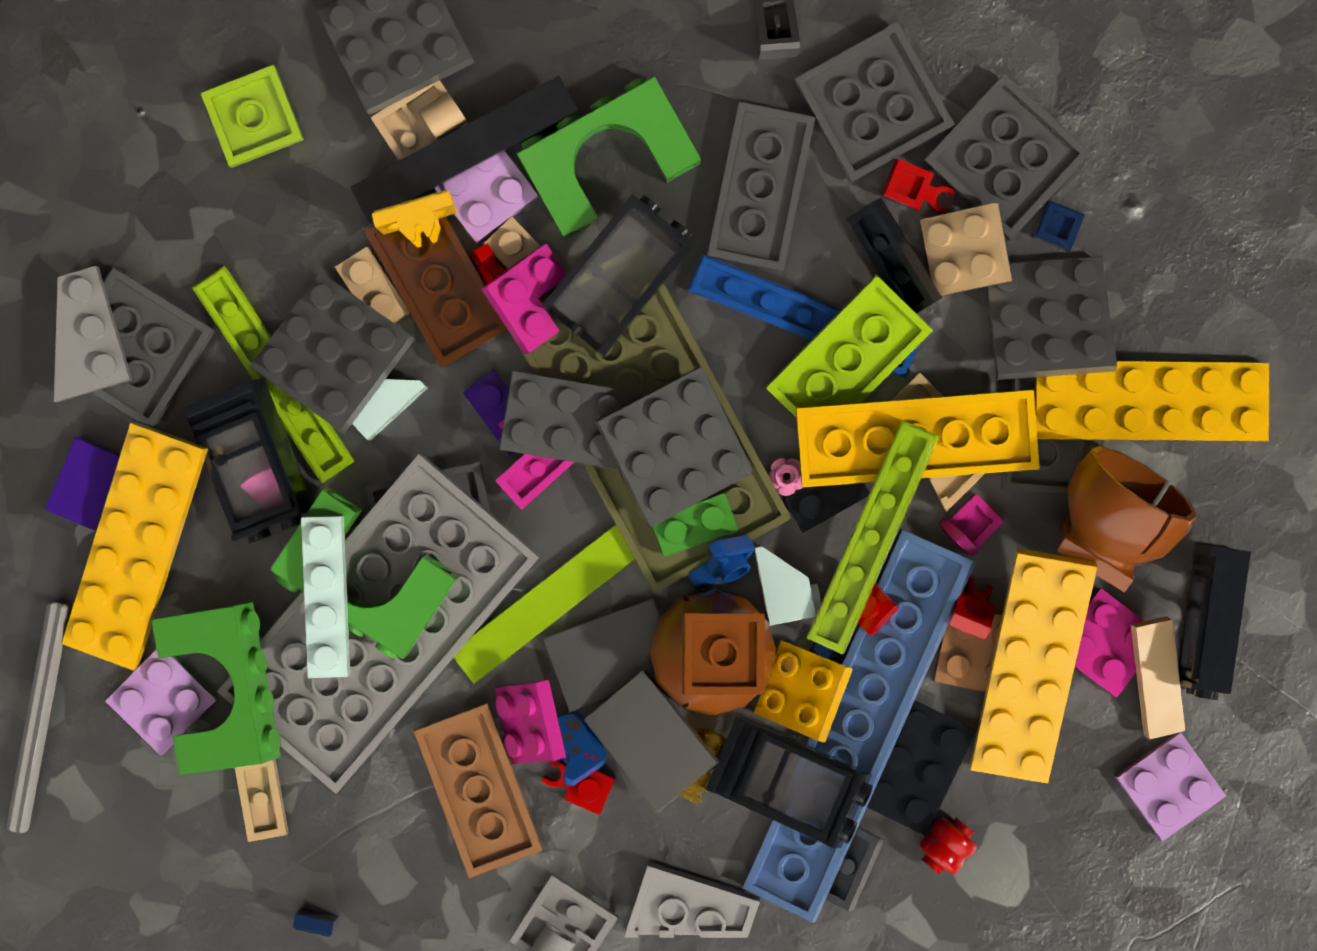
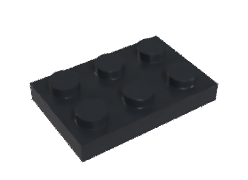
(921, 767)

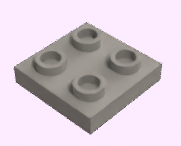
(563, 920)

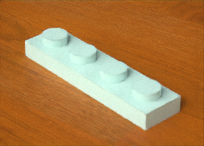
(325, 596)

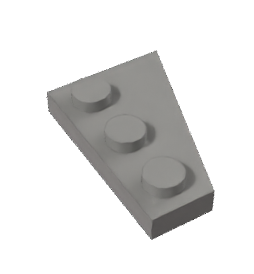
(87, 337)
(688, 905)

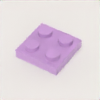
(489, 195)
(161, 700)
(1170, 786)

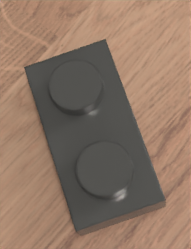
(855, 869)

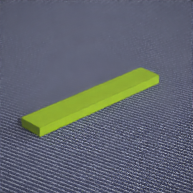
(247, 338)
(873, 537)
(544, 604)

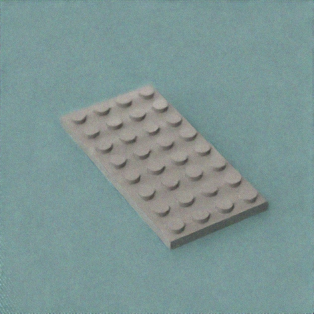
(341, 720)

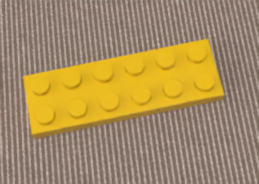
(1156, 402)
(974, 430)
(134, 545)
(1033, 665)

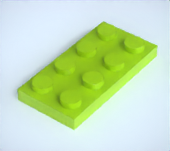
(851, 351)

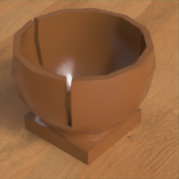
(1116, 517)
(712, 651)

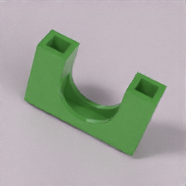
(639, 111)
(392, 624)
(234, 640)

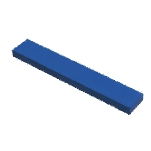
(767, 301)

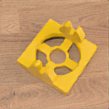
(416, 216)

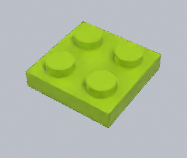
(252, 116)

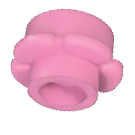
(781, 466)

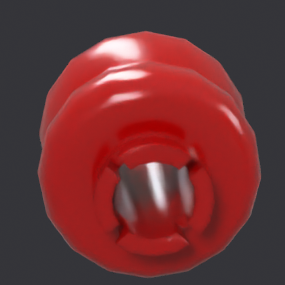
(947, 846)

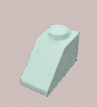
(387, 404)
(785, 589)

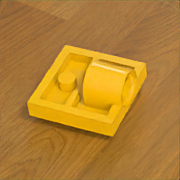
(803, 691)

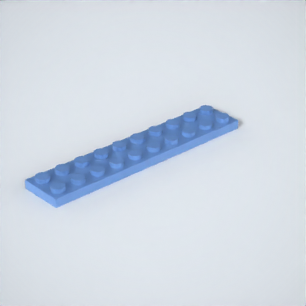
(877, 699)

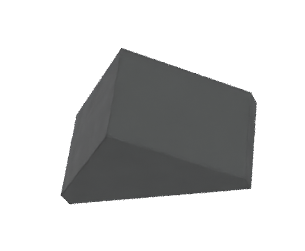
(776, 29)

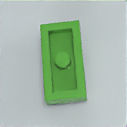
(696, 525)

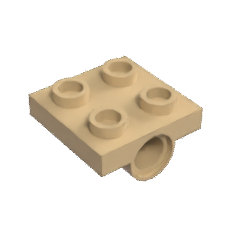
(419, 120)

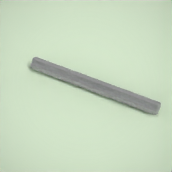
(37, 717)

